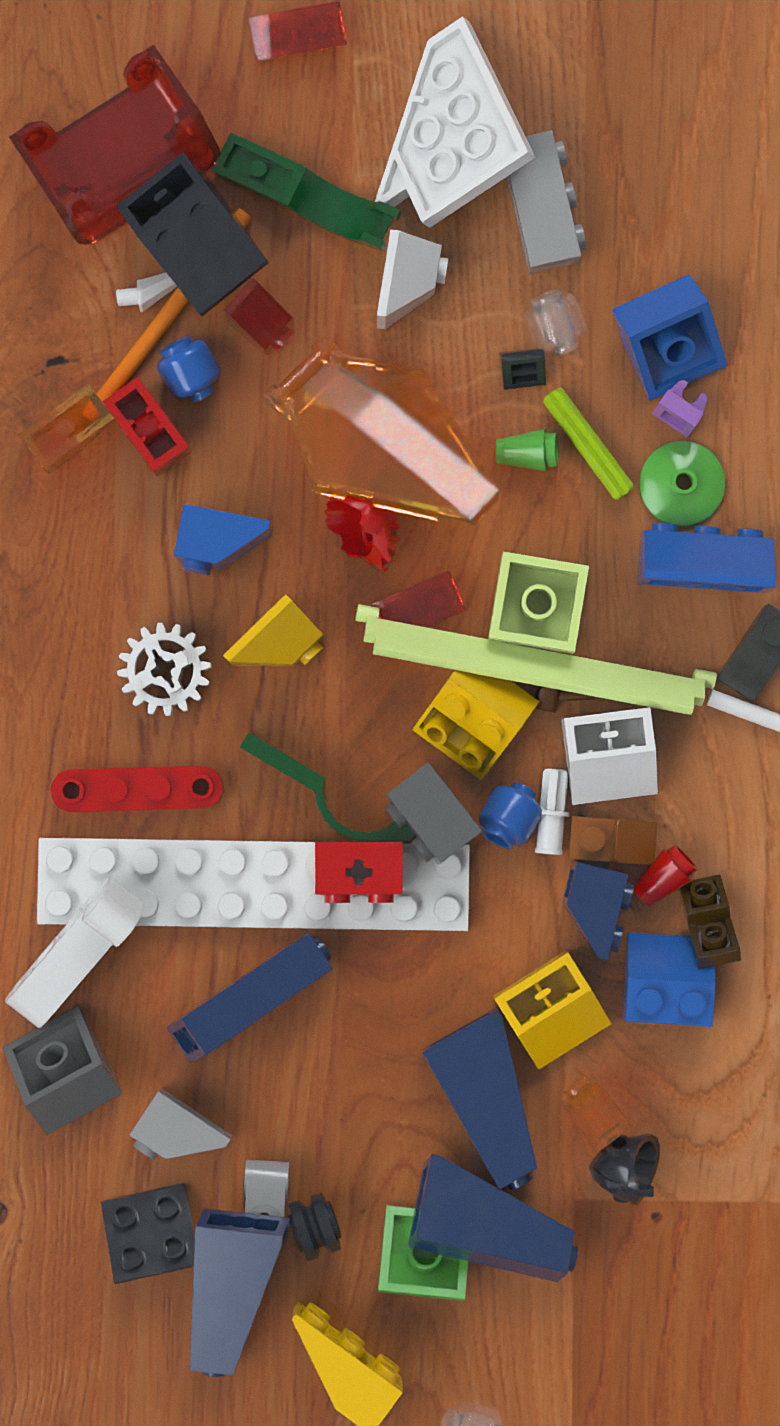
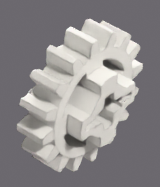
(146, 678)

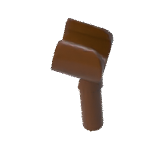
(549, 698)

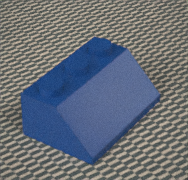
(707, 559)

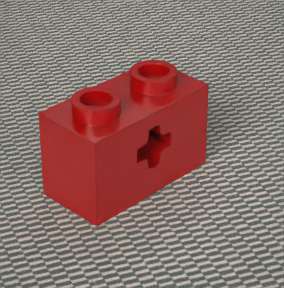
(147, 426)
(381, 856)

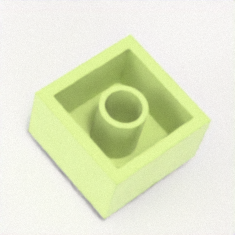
(538, 602)

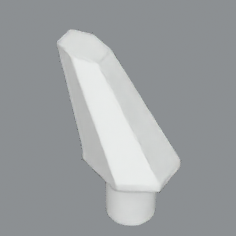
(147, 291)

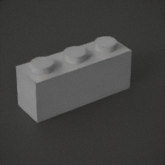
(544, 207)

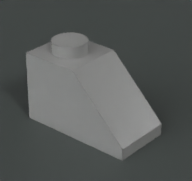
(175, 1129)

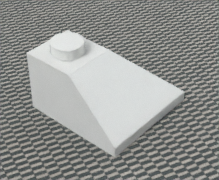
(409, 276)

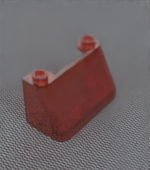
(116, 147)

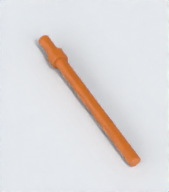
(151, 335)

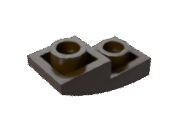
(709, 922)

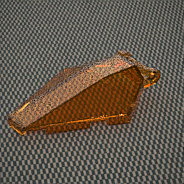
(381, 437)

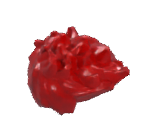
(364, 529)

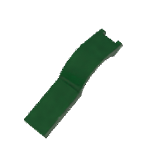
(304, 192)
(316, 783)

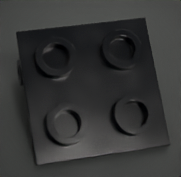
(149, 1233)

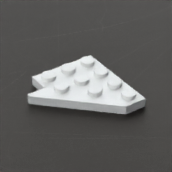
(454, 130)

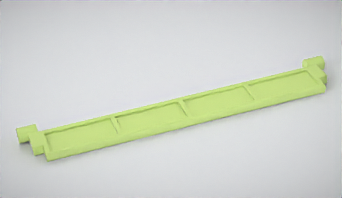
(534, 665)

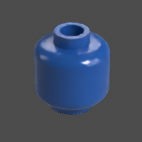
(188, 369)
(510, 815)

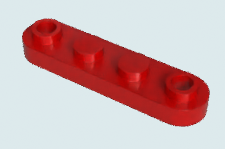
(137, 788)

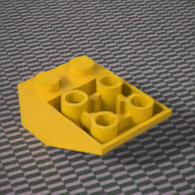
(356, 1381)

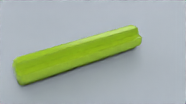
(588, 443)

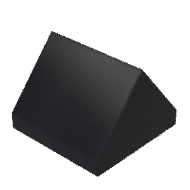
(523, 368)

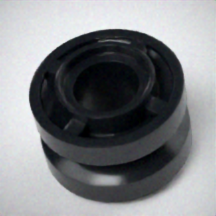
(315, 1226)

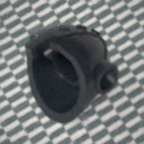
(627, 1167)

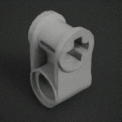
(266, 1187)

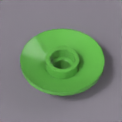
(677, 505)

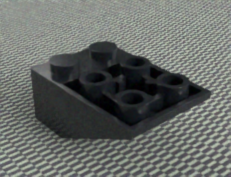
(192, 233)

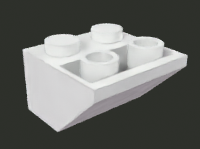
(610, 755)

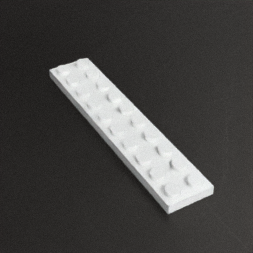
(244, 885)

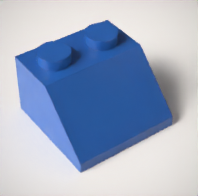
(670, 336)
(216, 538)
(666, 983)

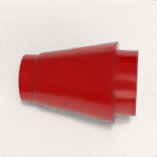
(666, 875)

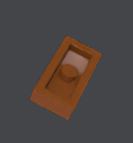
(612, 840)

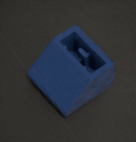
(594, 903)

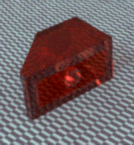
(260, 318)

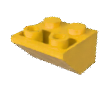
(475, 719)
(552, 1009)

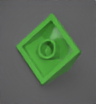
(413, 1270)

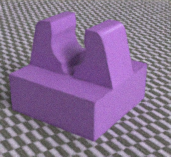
(679, 413)

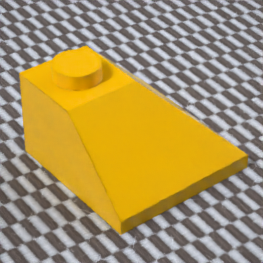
(278, 639)

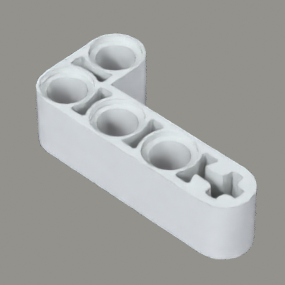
(97, 925)

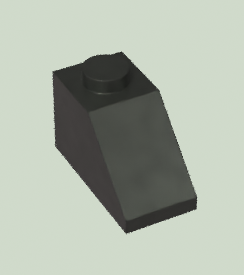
(755, 656)

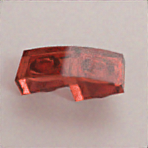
(298, 31)
(423, 603)

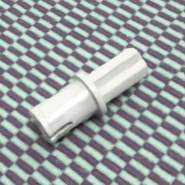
(553, 812)

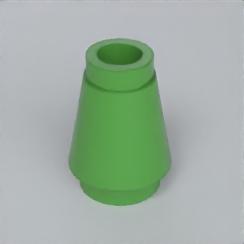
(529, 450)

